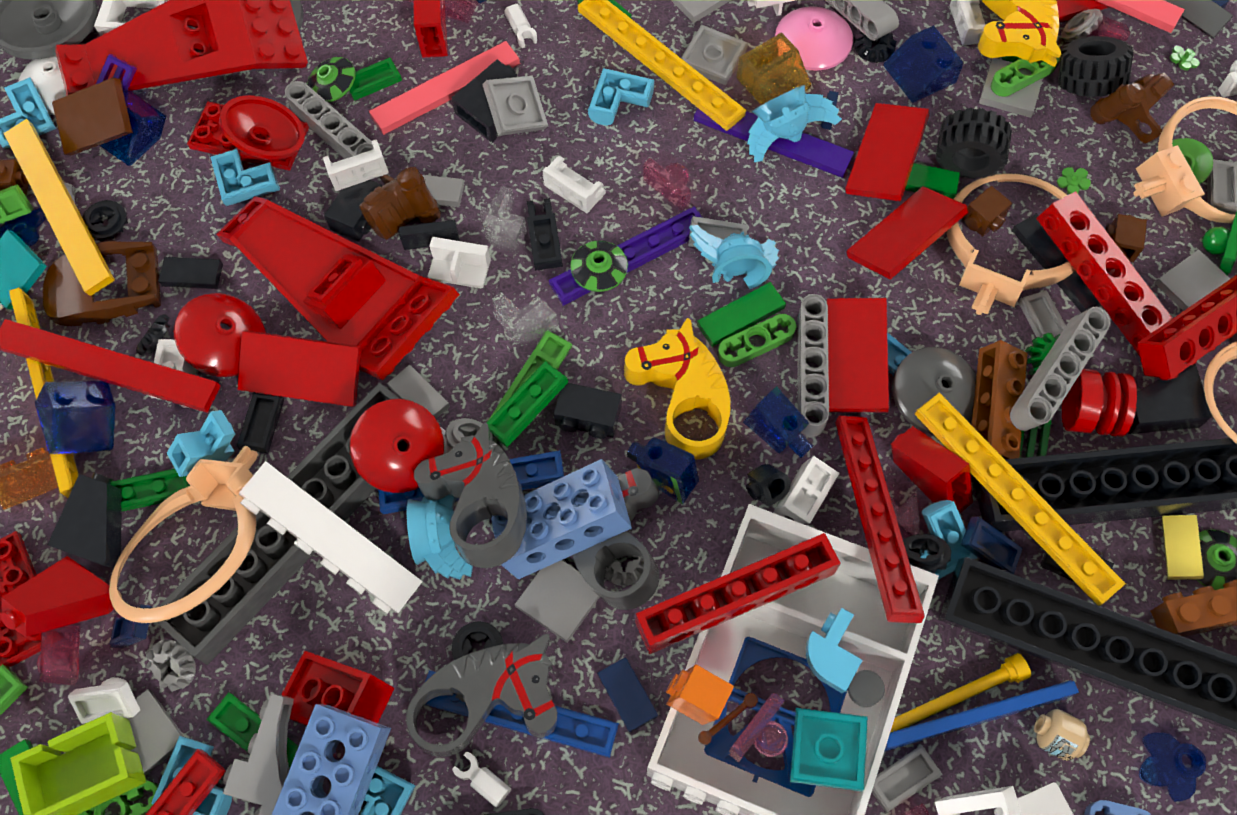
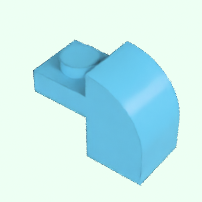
(209, 443)
(828, 660)

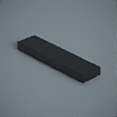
(1049, 256)

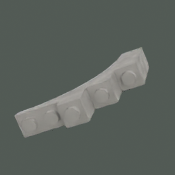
(266, 770)

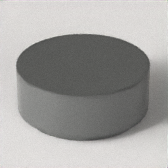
(866, 688)

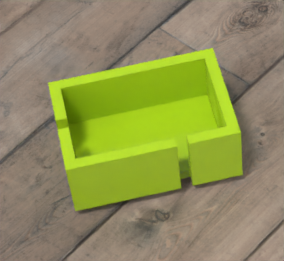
(90, 771)

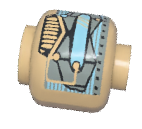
(1061, 735)

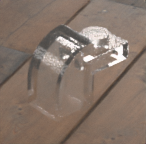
(501, 227)
(527, 324)

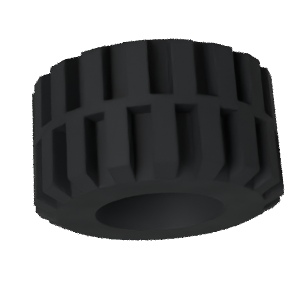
(1095, 65)
(974, 143)

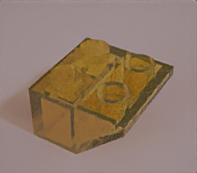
(772, 69)

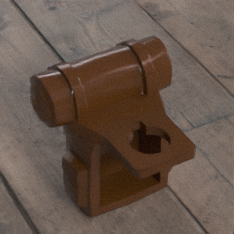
(1133, 103)
(399, 203)

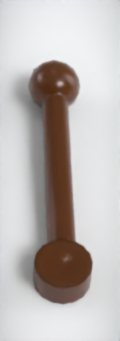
(749, 701)

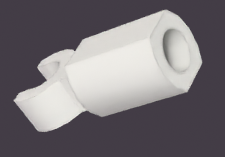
(520, 24)
(484, 781)

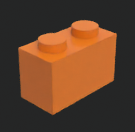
(698, 694)

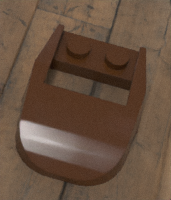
(71, 306)

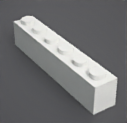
(329, 537)

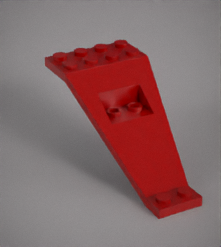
(162, 46)
(339, 285)

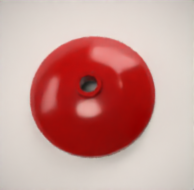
(262, 127)
(205, 342)
(376, 439)

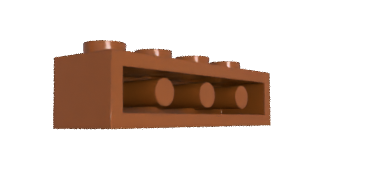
(997, 389)
(1198, 613)

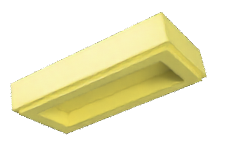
(1182, 547)

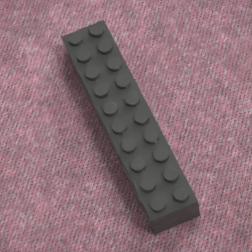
(273, 557)

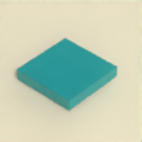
(18, 266)
(829, 749)

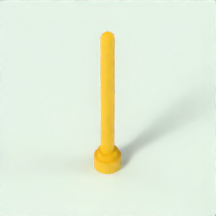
(1013, 670)

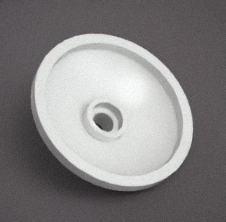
(47, 80)

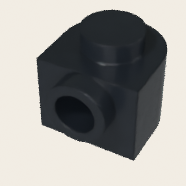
(768, 484)

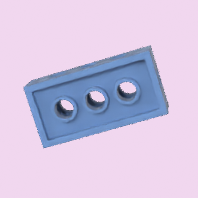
(568, 518)
(318, 759)

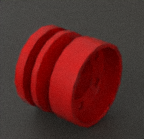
(1100, 403)

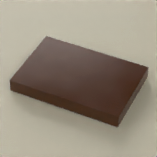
(92, 116)

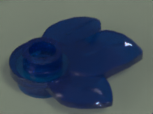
(26, 226)
(1166, 765)

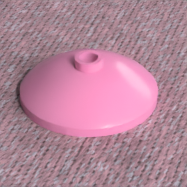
(819, 35)

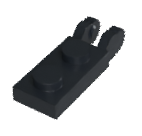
(544, 237)

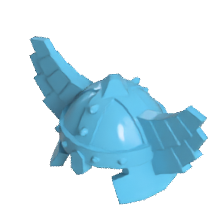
(787, 118)
(736, 256)
(431, 538)

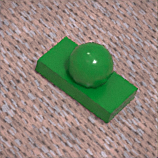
(1223, 241)

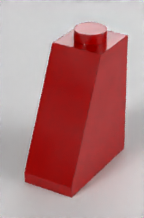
(431, 27)
(933, 468)
(55, 599)

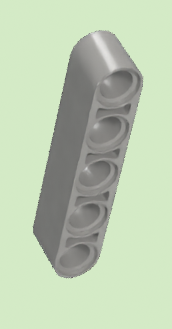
(870, 16)
(326, 121)
(814, 352)
(1060, 369)

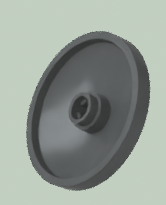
(36, 26)

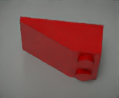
(334, 684)

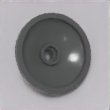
(920, 379)

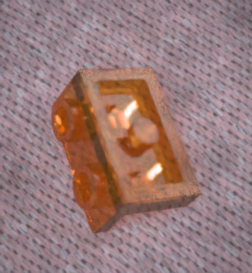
(26, 479)

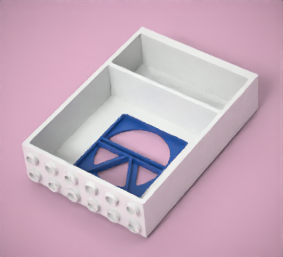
(782, 631)

